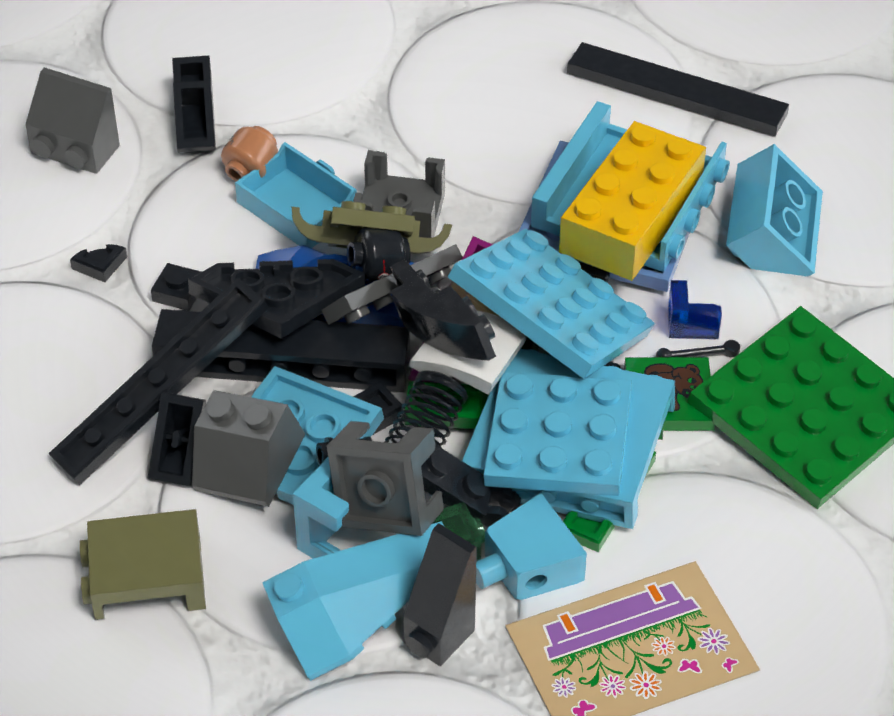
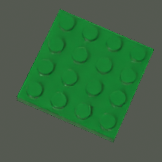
(803, 406)

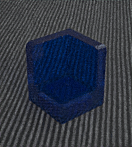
(691, 319)

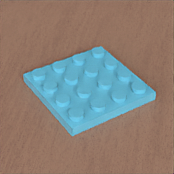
(553, 301)

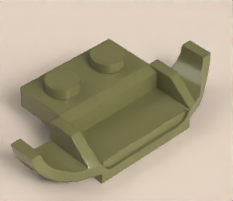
(345, 221)

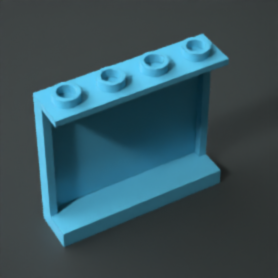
(584, 156)
(649, 405)

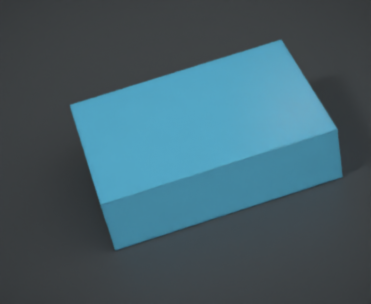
(294, 182)

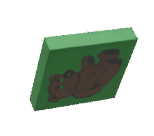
(688, 374)

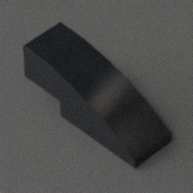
(193, 104)

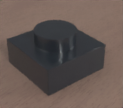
(173, 287)

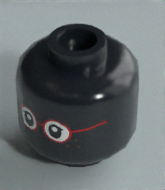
(376, 251)

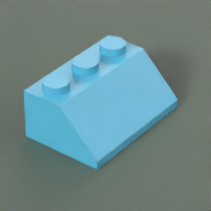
(774, 215)

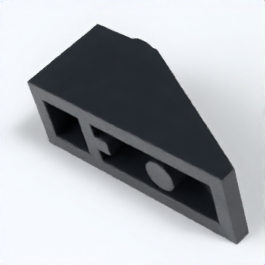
(442, 598)

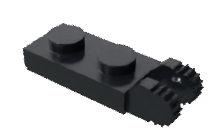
(466, 485)

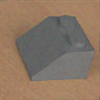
(72, 121)
(243, 447)

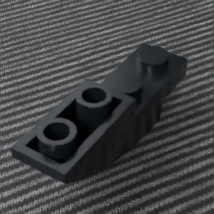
(440, 315)

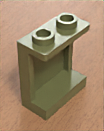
(143, 560)

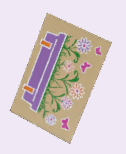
(632, 646)

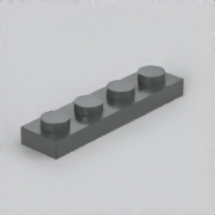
(355, 304)

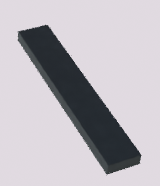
(678, 89)
(167, 372)

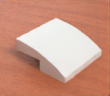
(477, 373)

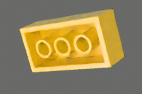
(631, 200)

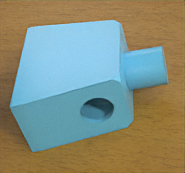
(531, 552)

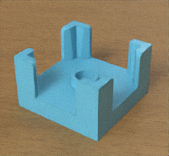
(317, 513)

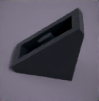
(174, 439)

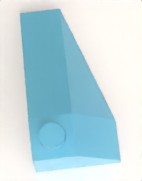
(344, 598)

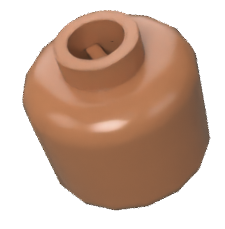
(248, 151)

